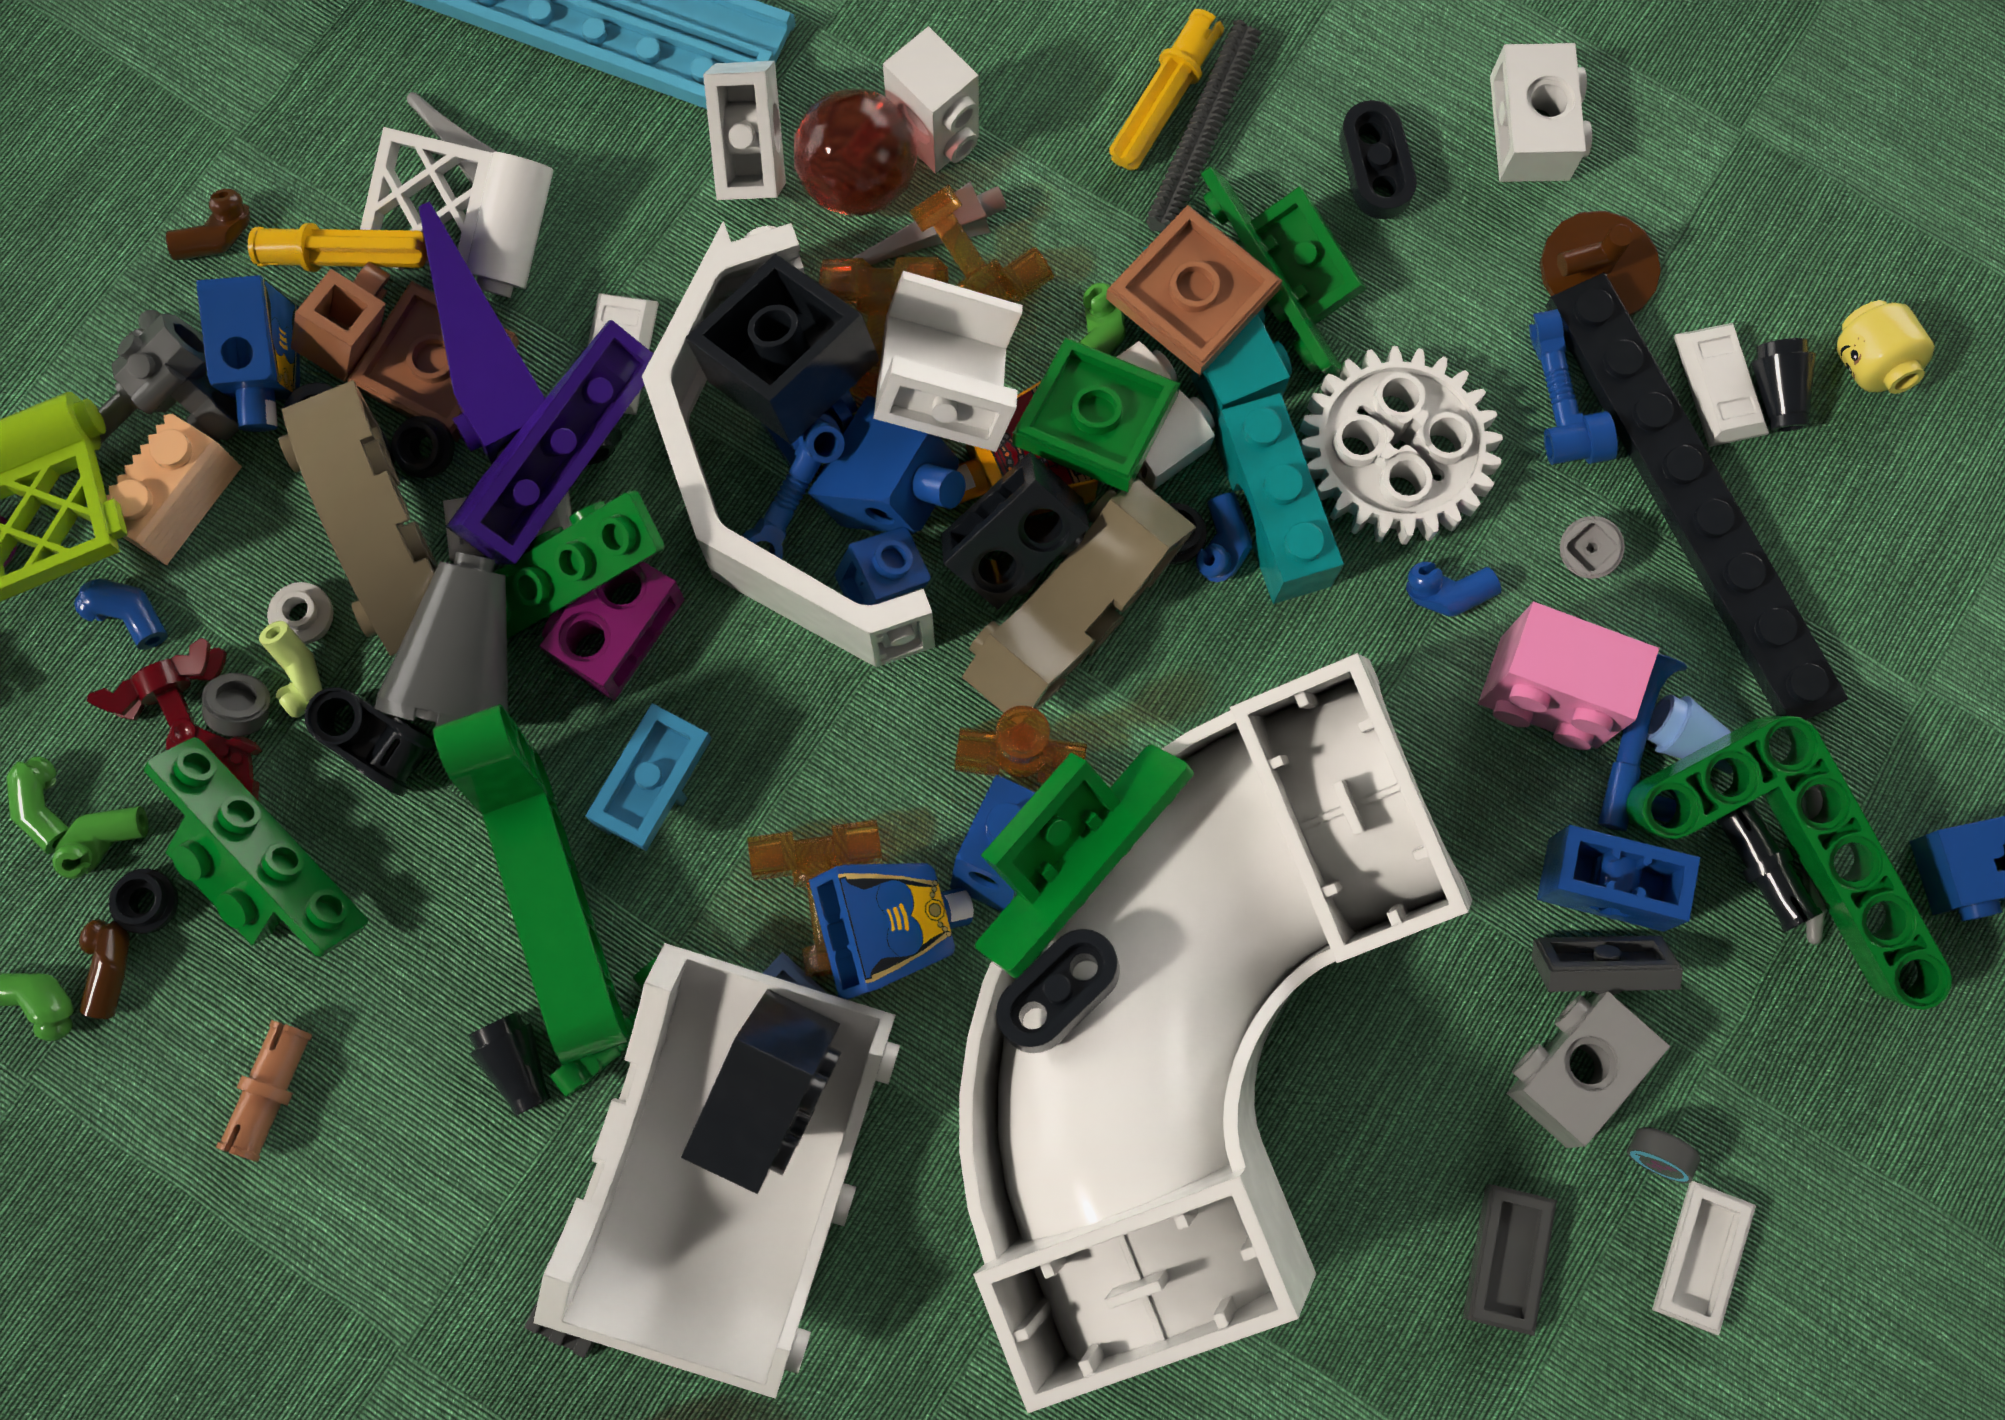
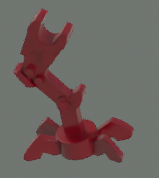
(163, 685)

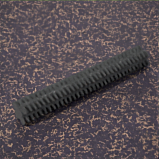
(1204, 125)

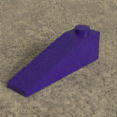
(484, 366)
(552, 447)

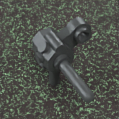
(164, 366)

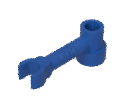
(1576, 435)
(801, 473)

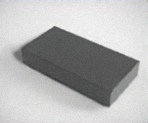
(1509, 1259)

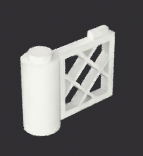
(501, 206)

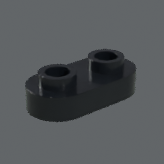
(1377, 164)
(1052, 987)

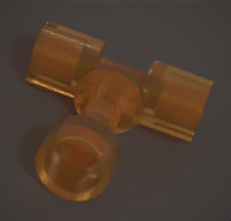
(1010, 282)
(873, 291)
(1017, 746)
(806, 858)

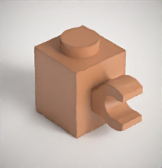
(340, 319)

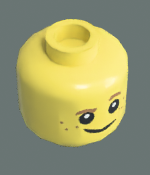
(1885, 347)

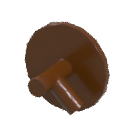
(1600, 244)

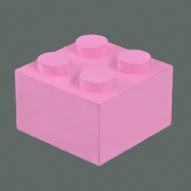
(1567, 677)

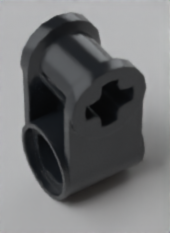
(376, 744)

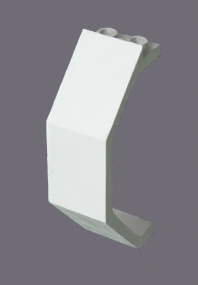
(673, 384)

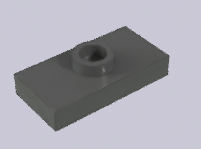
(1606, 964)

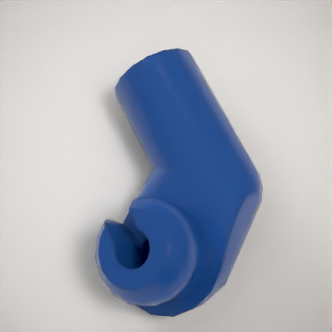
(1230, 543)
(1449, 597)
(113, 599)

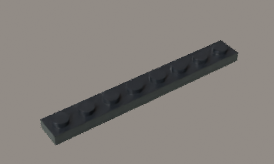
(1696, 502)

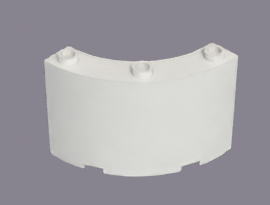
(676, 1255)

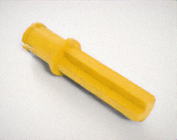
(1177, 71)
(319, 247)

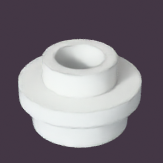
(318, 616)

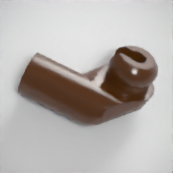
(218, 232)
(107, 970)

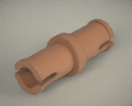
(264, 1091)

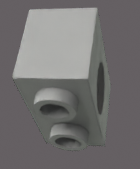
(1621, 1054)

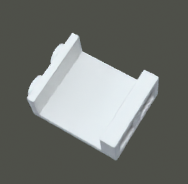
(947, 362)

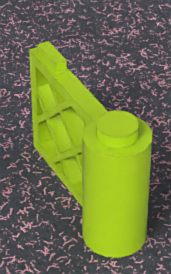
(34, 452)

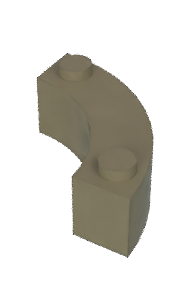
(361, 508)
(1076, 606)

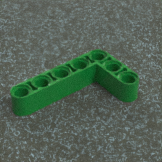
(511, 789)
(1815, 841)

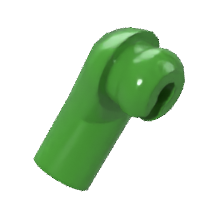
(1103, 320)
(28, 805)
(93, 836)
(41, 1001)

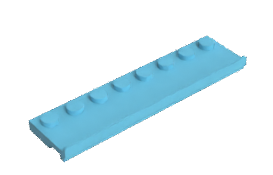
(642, 41)

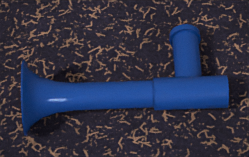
(1626, 768)

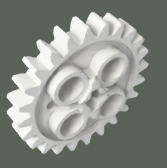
(1435, 408)

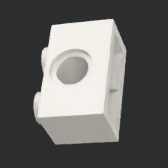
(936, 96)
(745, 130)
(1527, 142)

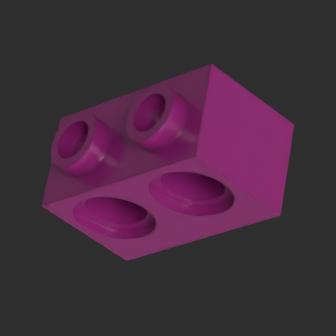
(627, 628)

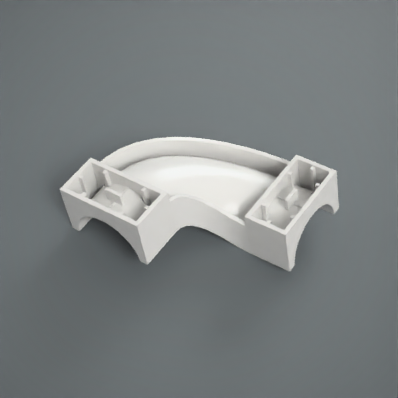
(1127, 1163)

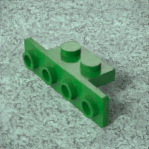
(1300, 251)
(578, 560)
(1068, 845)
(246, 857)

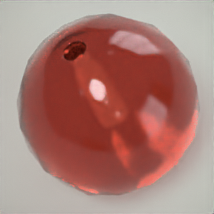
(855, 152)

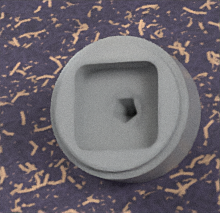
(1592, 547)

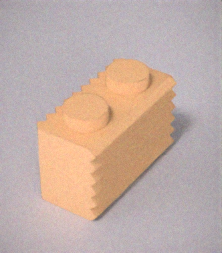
(171, 486)

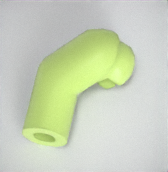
(297, 663)

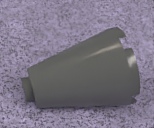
(453, 648)

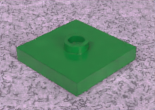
(1096, 414)

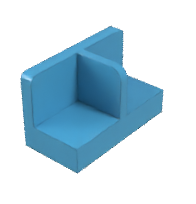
(649, 777)

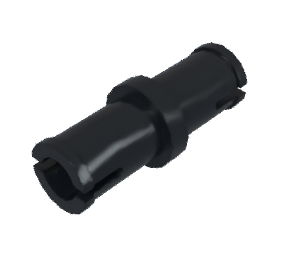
(1768, 866)

